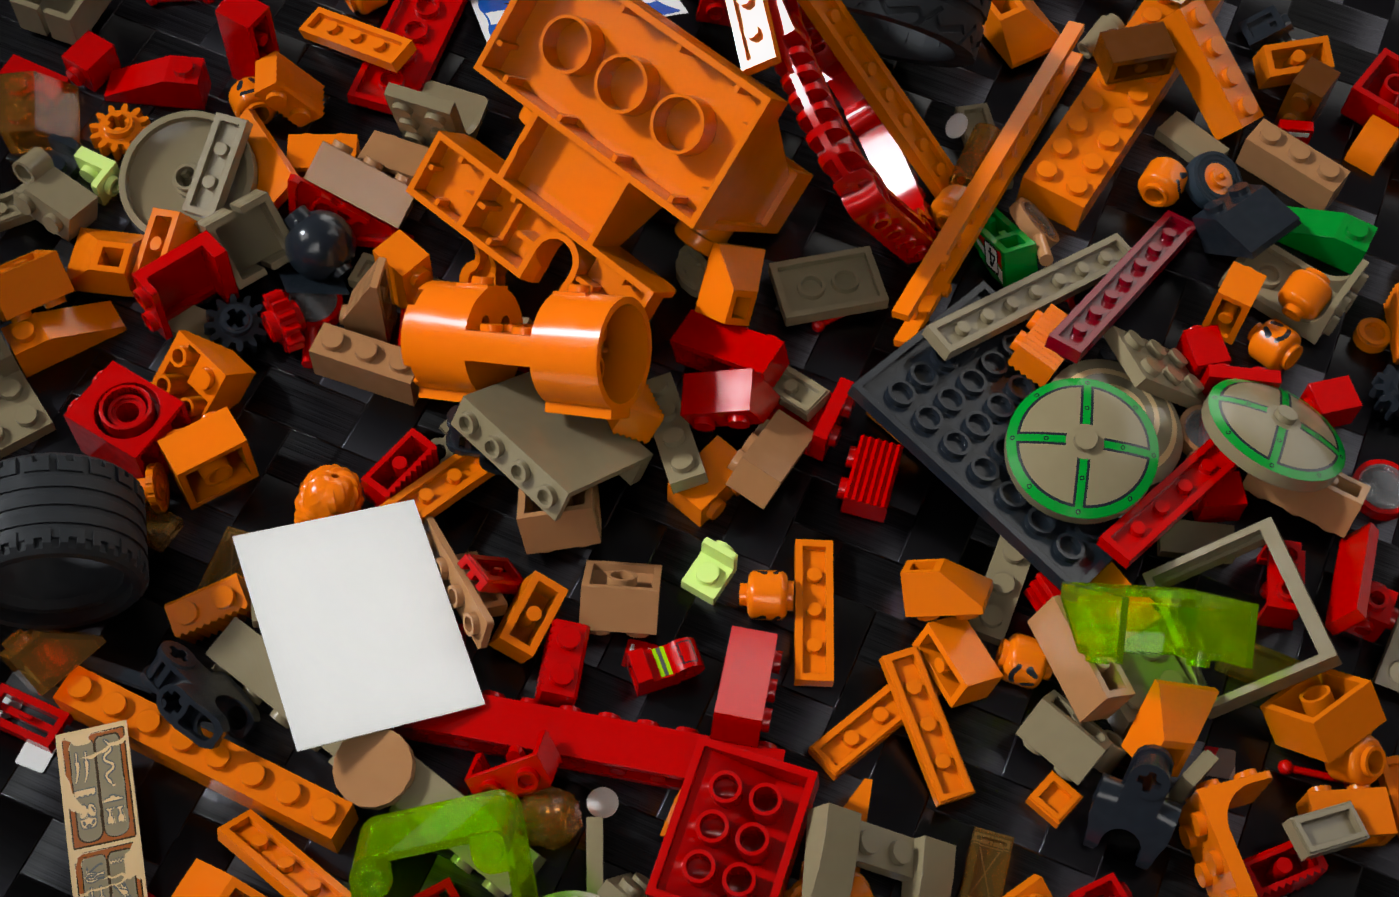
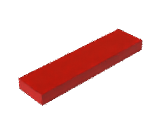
(1352, 579)

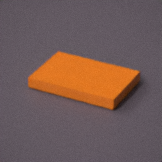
(271, 161)

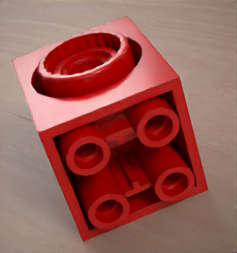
(124, 418)

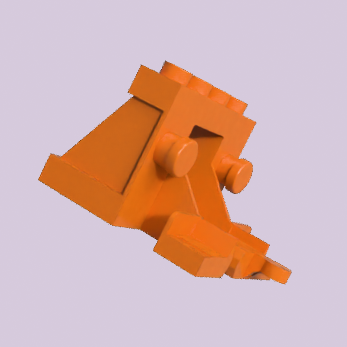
(616, 127)

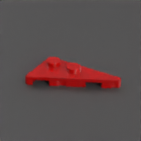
(367, 228)

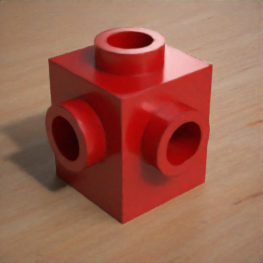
(1380, 613)

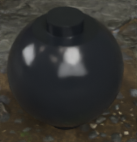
(319, 244)

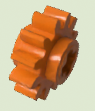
(117, 130)

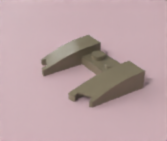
(841, 842)

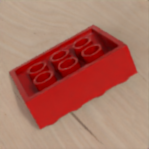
(734, 825)

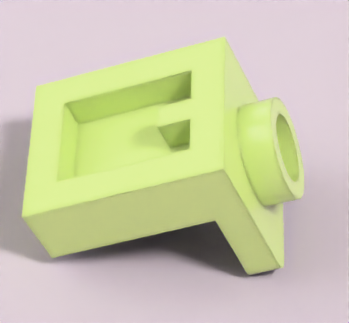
(100, 172)
(711, 570)

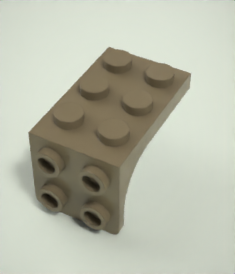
(435, 109)
(1278, 266)

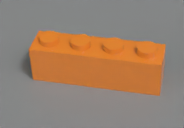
(1211, 70)

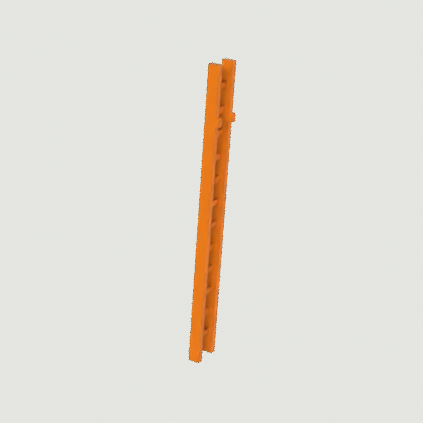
(987, 186)

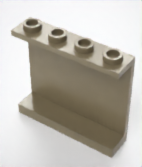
(544, 451)

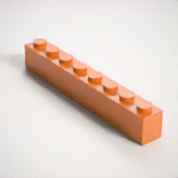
(225, 769)

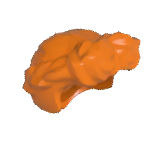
(328, 493)

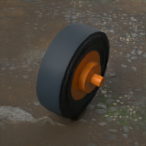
(1210, 177)

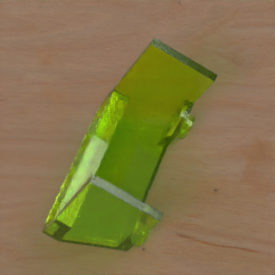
(1160, 621)
(486, 821)

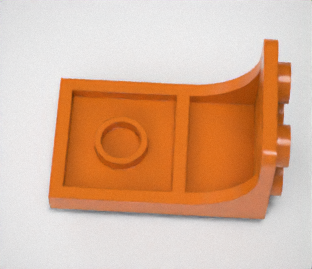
(1208, 835)

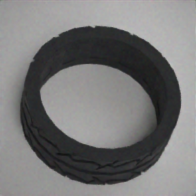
(923, 30)

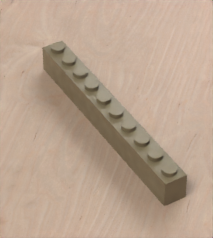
(243, 656)

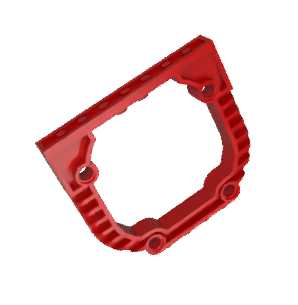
(876, 193)

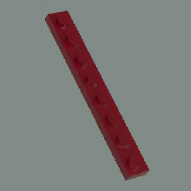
(1120, 287)

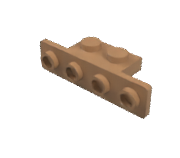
(471, 605)

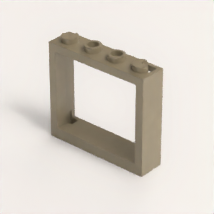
(1224, 550)

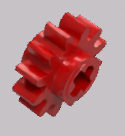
(283, 321)

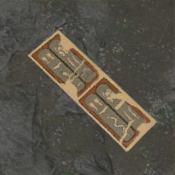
(101, 812)

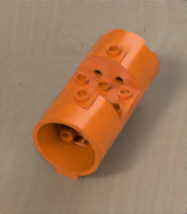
(582, 351)

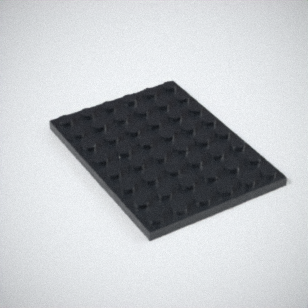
(957, 423)

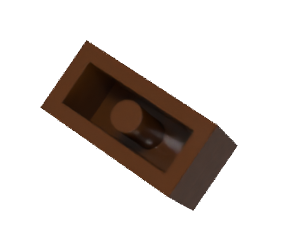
(1134, 52)
(1308, 92)

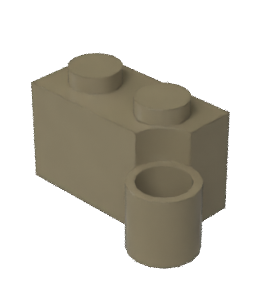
(52, 195)
(1068, 744)

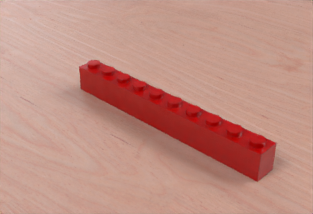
(584, 740)

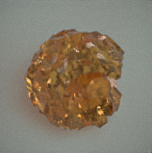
(551, 817)

